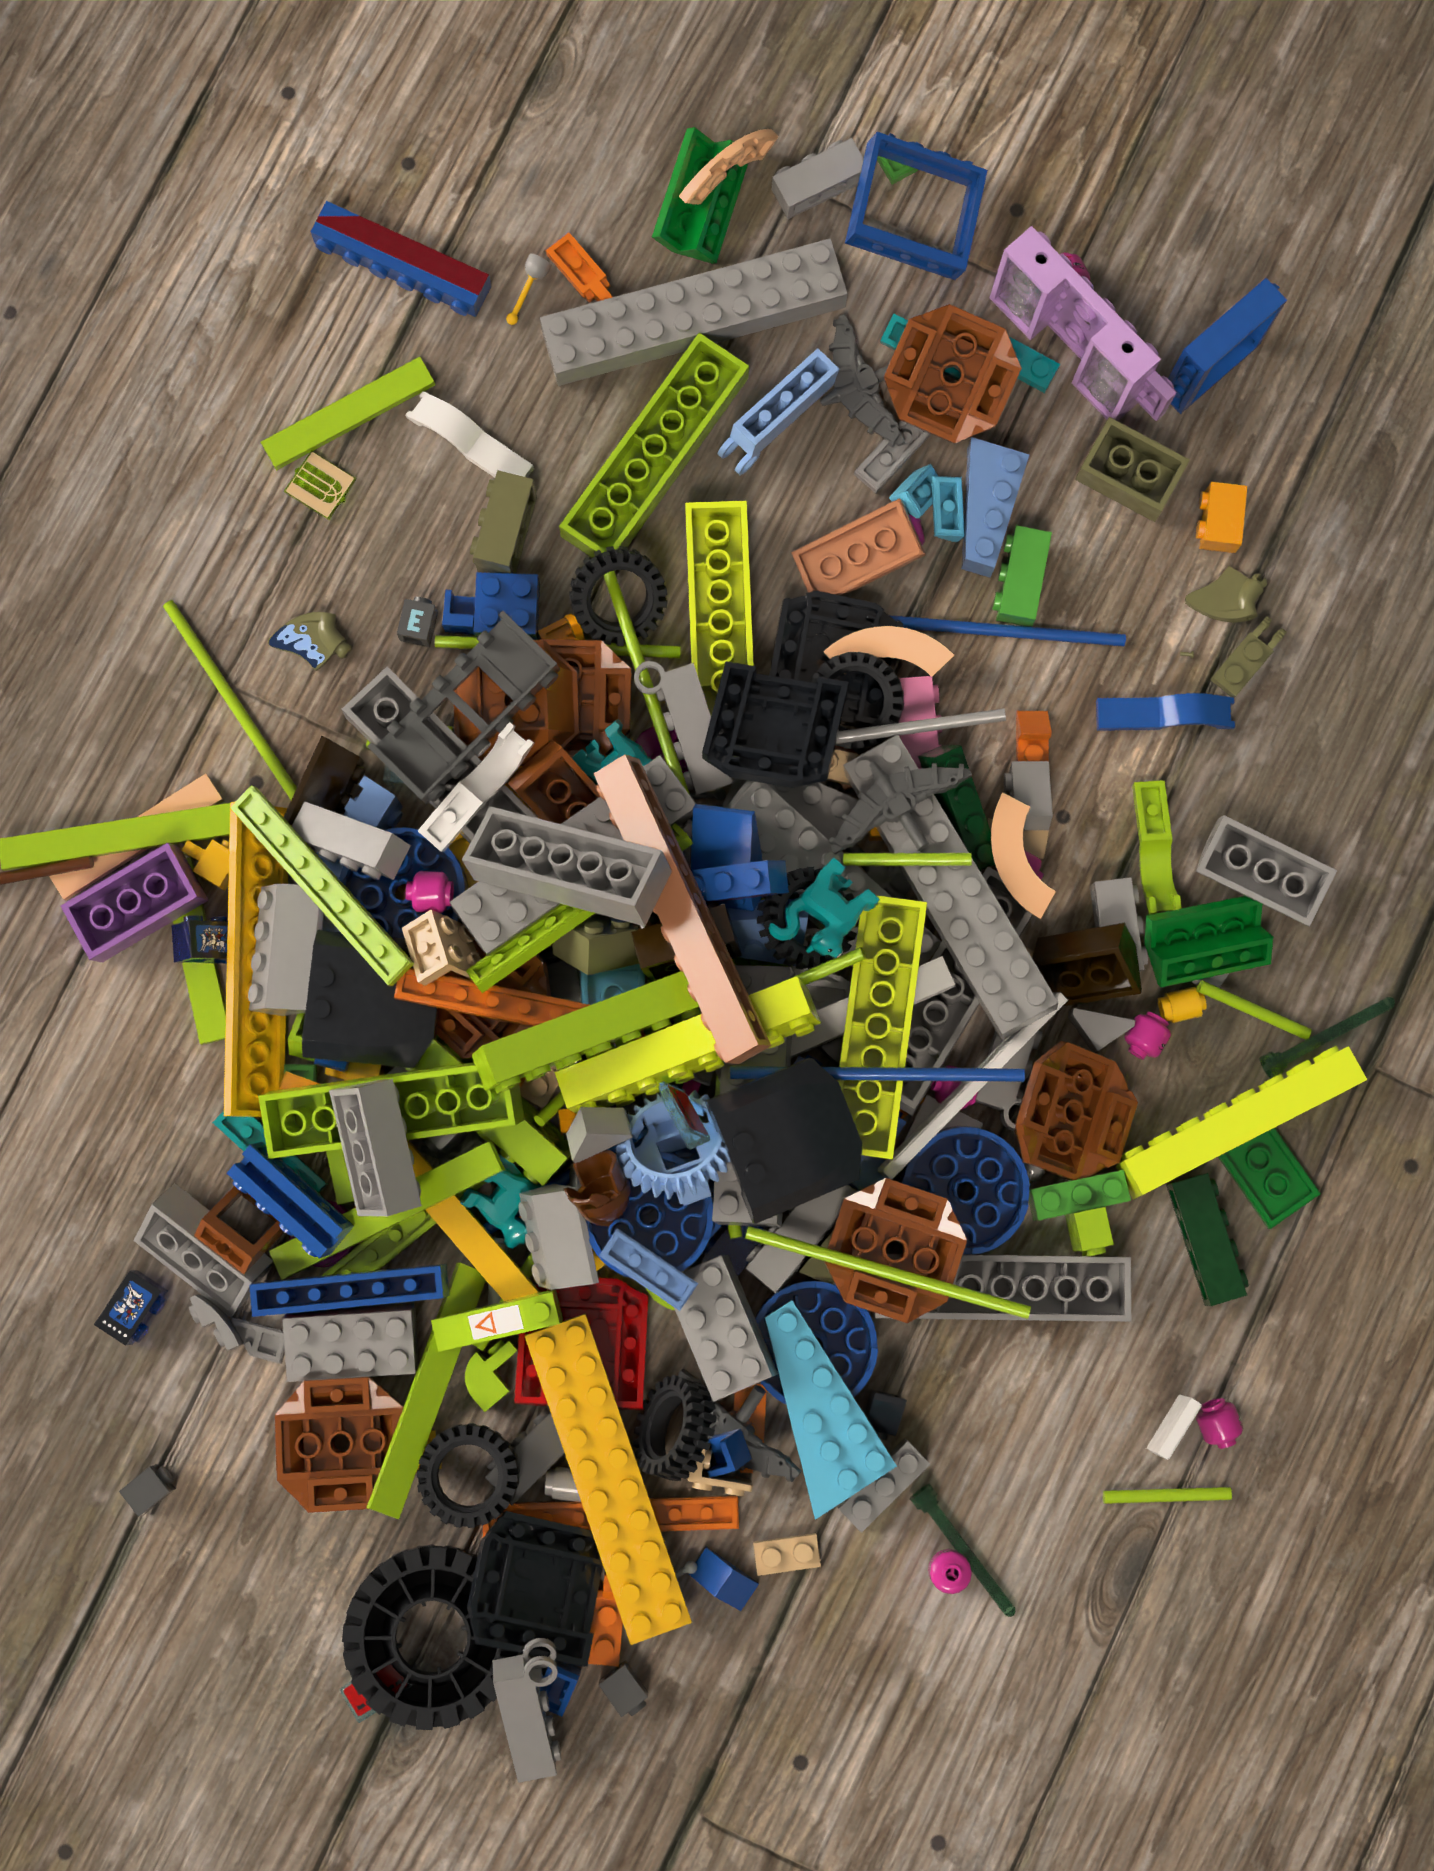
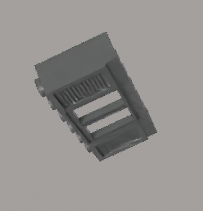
(511, 662)

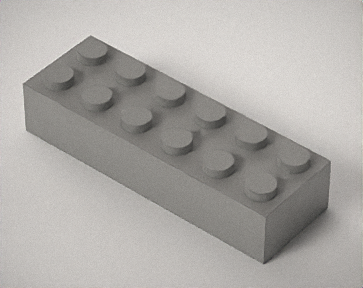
(567, 865)

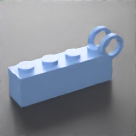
(780, 408)

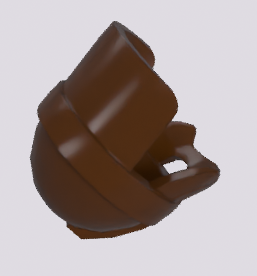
(603, 1189)

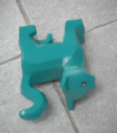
(595, 760)
(828, 907)
(503, 1203)

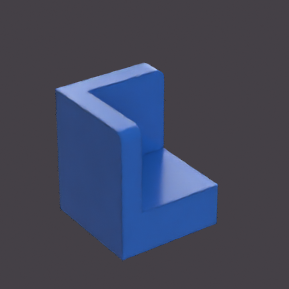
(458, 613)
(729, 1451)

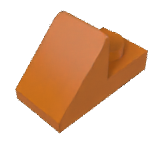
(1032, 735)

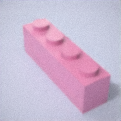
(919, 704)

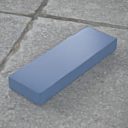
(648, 1269)

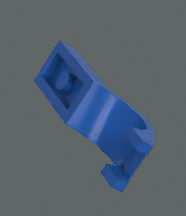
(1164, 712)

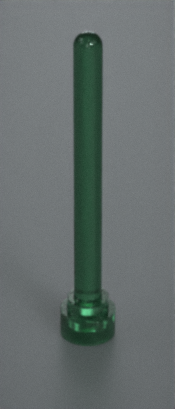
(1275, 1063)
(926, 1500)

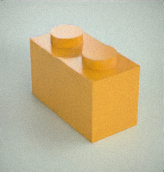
(1222, 517)

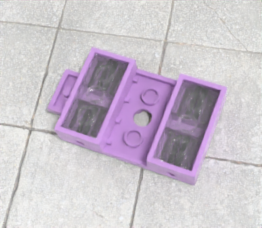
(1116, 366)

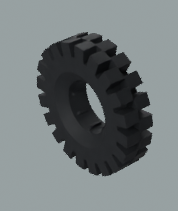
(371, 1631)

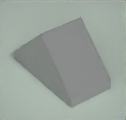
(1098, 1028)
(597, 1130)

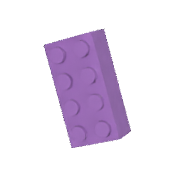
(134, 902)

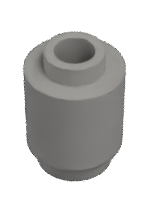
(561, 1485)

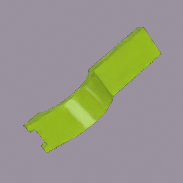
(1155, 846)

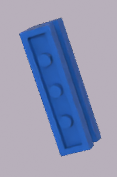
(290, 1201)

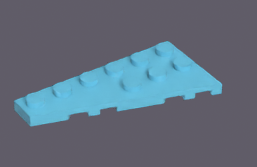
(830, 1430)

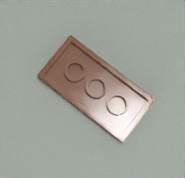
(860, 551)

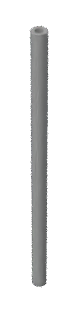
(921, 726)

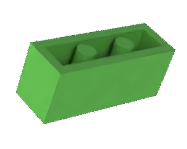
(1022, 576)
(1078, 1195)

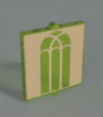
(320, 485)

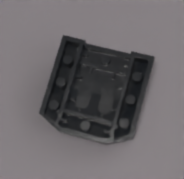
(812, 625)
(774, 727)
(355, 1012)
(788, 1138)
(534, 1584)

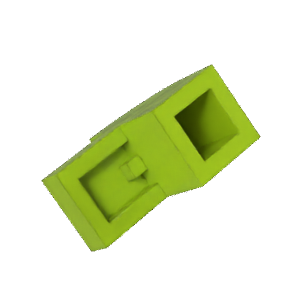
(482, 1378)

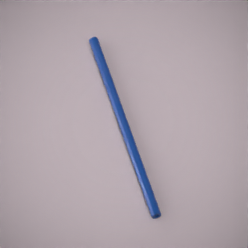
(1012, 631)
(896, 1074)

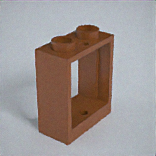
(227, 1241)

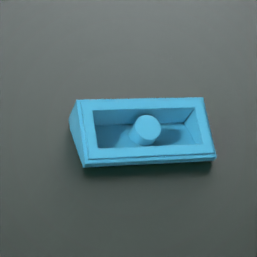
(916, 491)
(948, 508)

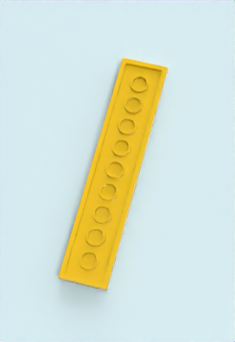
(251, 1038)
(608, 1479)

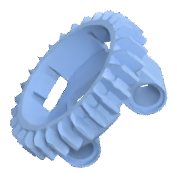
(645, 1162)

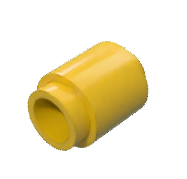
(1182, 1005)

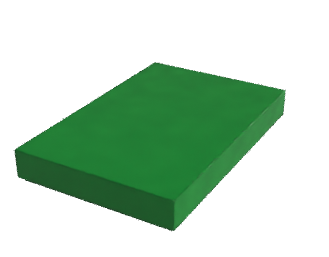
(1270, 1177)

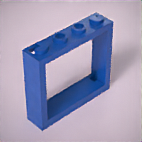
(904, 249)
(1225, 344)

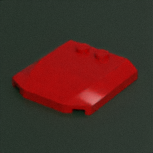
(620, 1332)

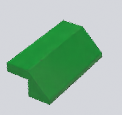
(695, 228)
(1207, 940)

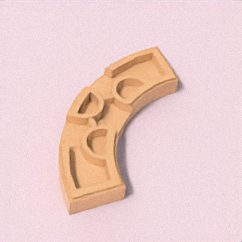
(742, 151)
(895, 643)
(1011, 858)

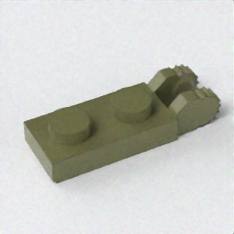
(1246, 660)

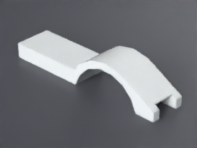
(467, 437)
(476, 789)

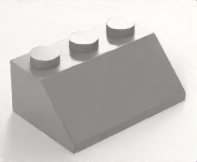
(557, 1239)

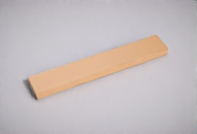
(194, 795)

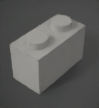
(1031, 785)

